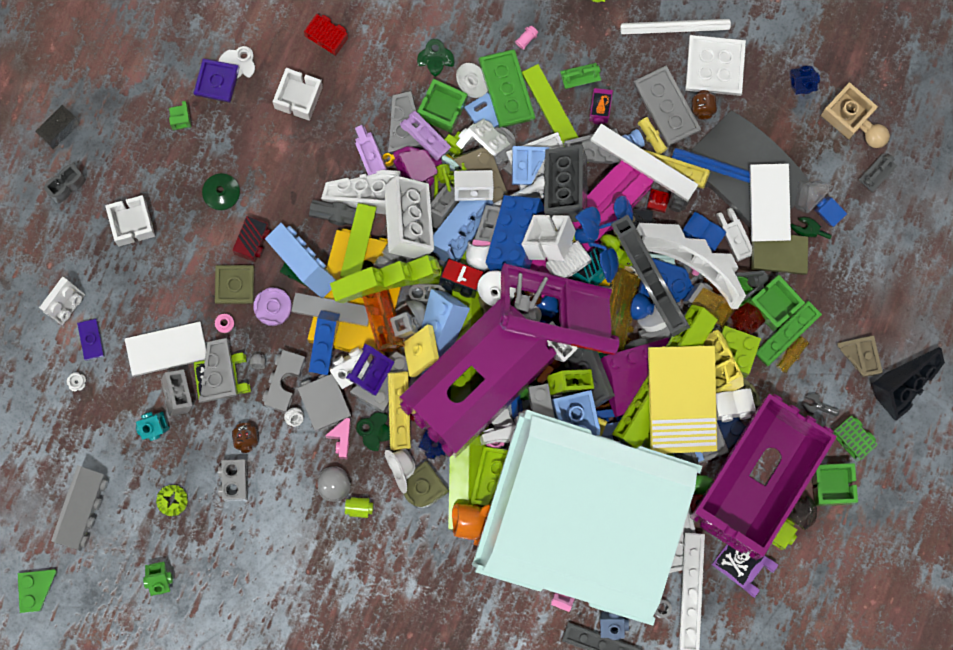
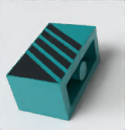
(593, 271)

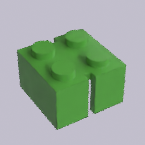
(443, 106)
(777, 303)
(833, 485)

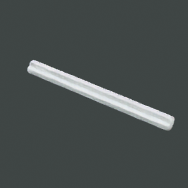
(675, 26)

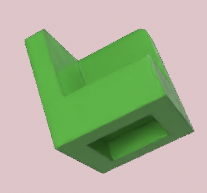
(180, 116)

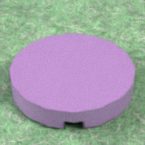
(272, 306)

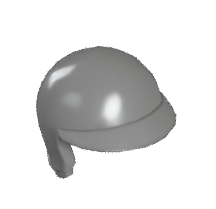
(414, 308)
(333, 484)

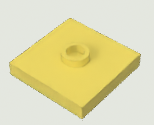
(421, 351)

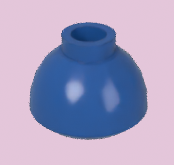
(548, 307)
(641, 307)

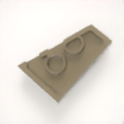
(483, 160)

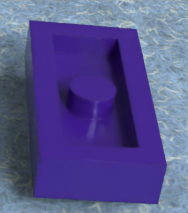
(90, 340)

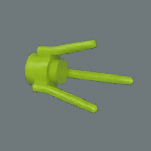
(442, 176)

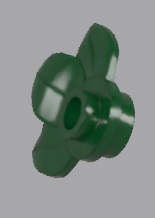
(435, 60)
(377, 433)

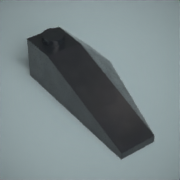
(901, 385)

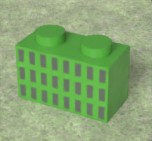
(855, 438)

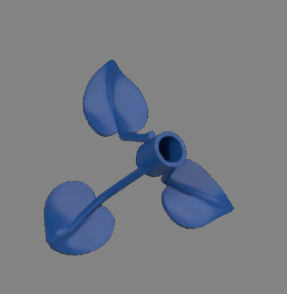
(590, 222)

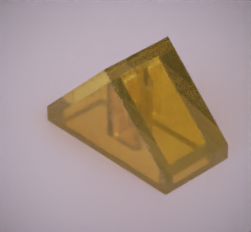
(714, 304)

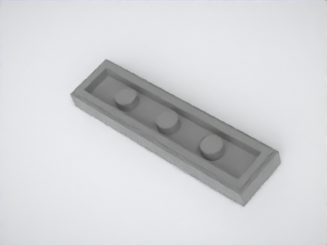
(313, 305)

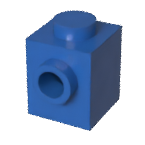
(830, 211)

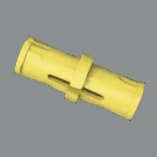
(652, 135)

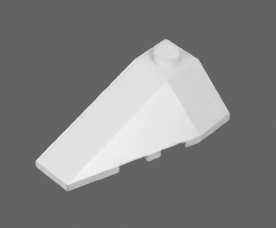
(362, 190)

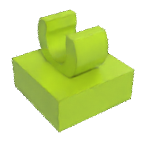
(452, 142)

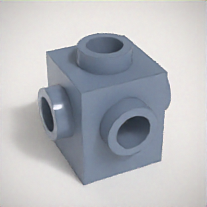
(613, 626)

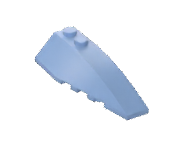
(577, 410)

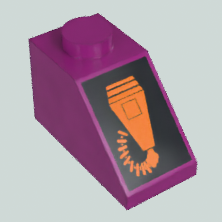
(600, 106)

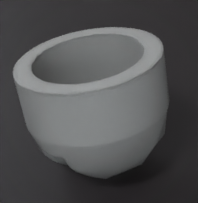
(257, 361)

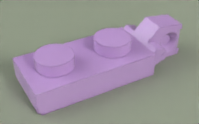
(369, 151)

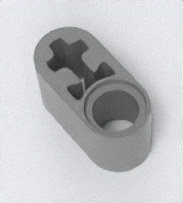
(423, 288)

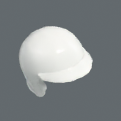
(477, 256)

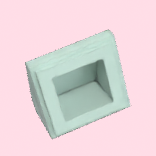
(448, 159)

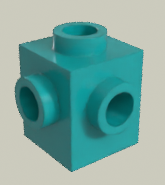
(151, 425)

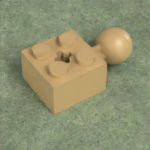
(849, 123)

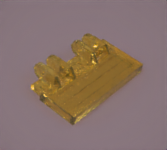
(622, 293)

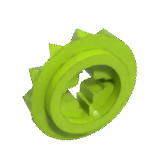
(174, 509)

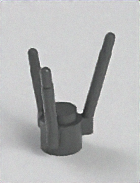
(755, 279)

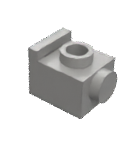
(408, 325)

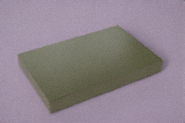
(781, 255)

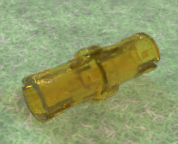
(792, 354)

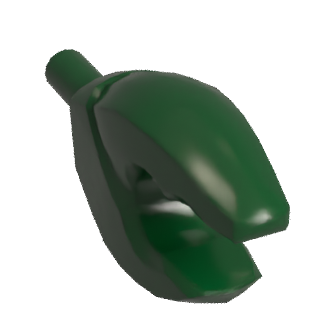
(812, 229)

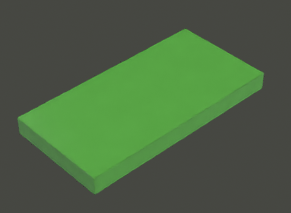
(506, 88)

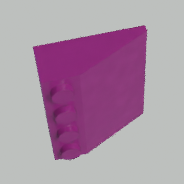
(627, 374)

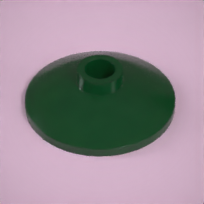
(223, 200)

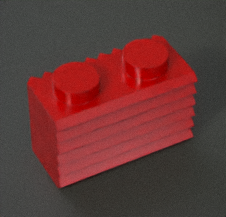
(326, 34)

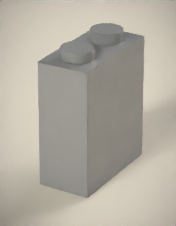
(324, 402)

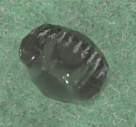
(805, 513)

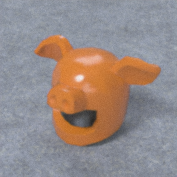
(469, 521)

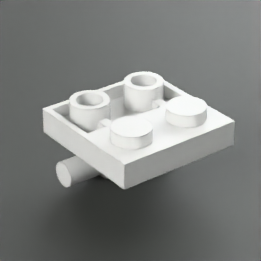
(62, 301)

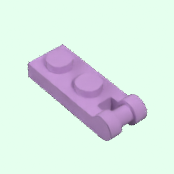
(425, 135)

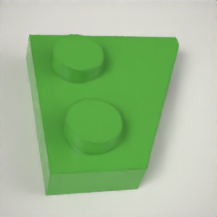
(33, 589)

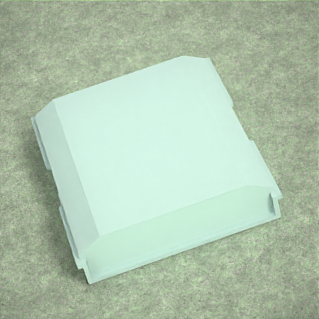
(586, 517)

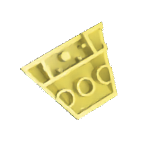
(726, 369)

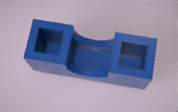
(323, 342)

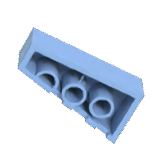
(458, 229)
(301, 259)
(446, 317)

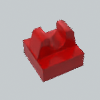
(658, 201)

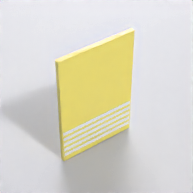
(682, 399)

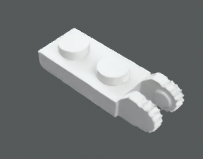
(735, 236)

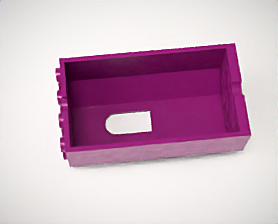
(501, 357)
(744, 510)

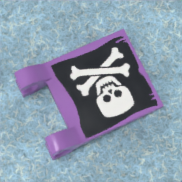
(742, 568)

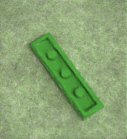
(788, 334)

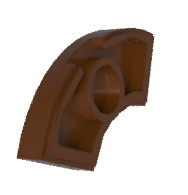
(555, 367)

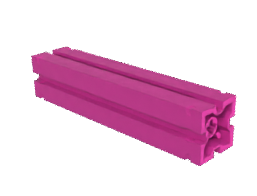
(621, 181)

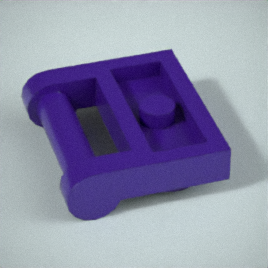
(375, 373)

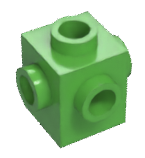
(157, 578)

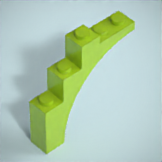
(373, 280)

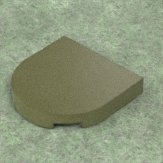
(424, 487)

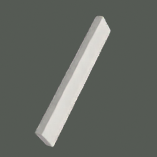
(644, 162)
(691, 591)

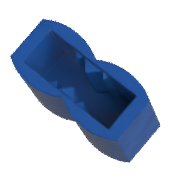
(701, 228)

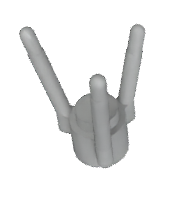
(523, 302)

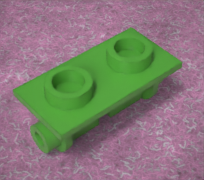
(581, 75)

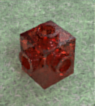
(747, 319)

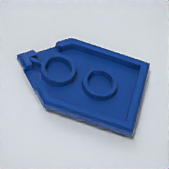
(675, 279)

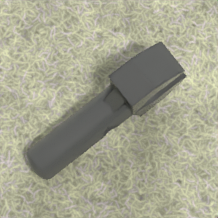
(819, 406)

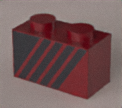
(251, 239)

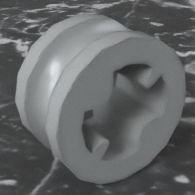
(667, 611)

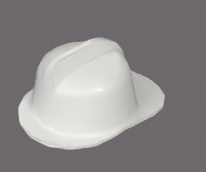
(401, 466)

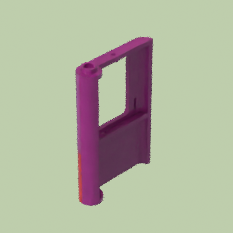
(582, 311)

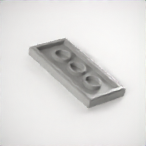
(667, 106)

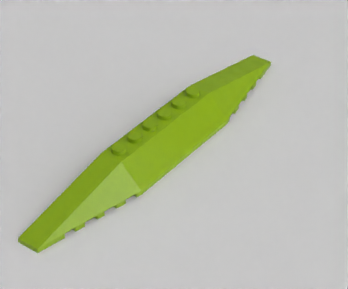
(465, 466)

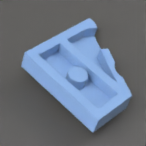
(526, 163)

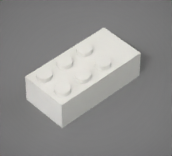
(408, 217)

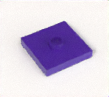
(216, 80)

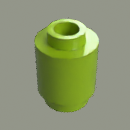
(358, 507)

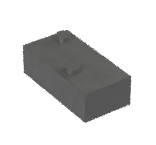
(565, 181)

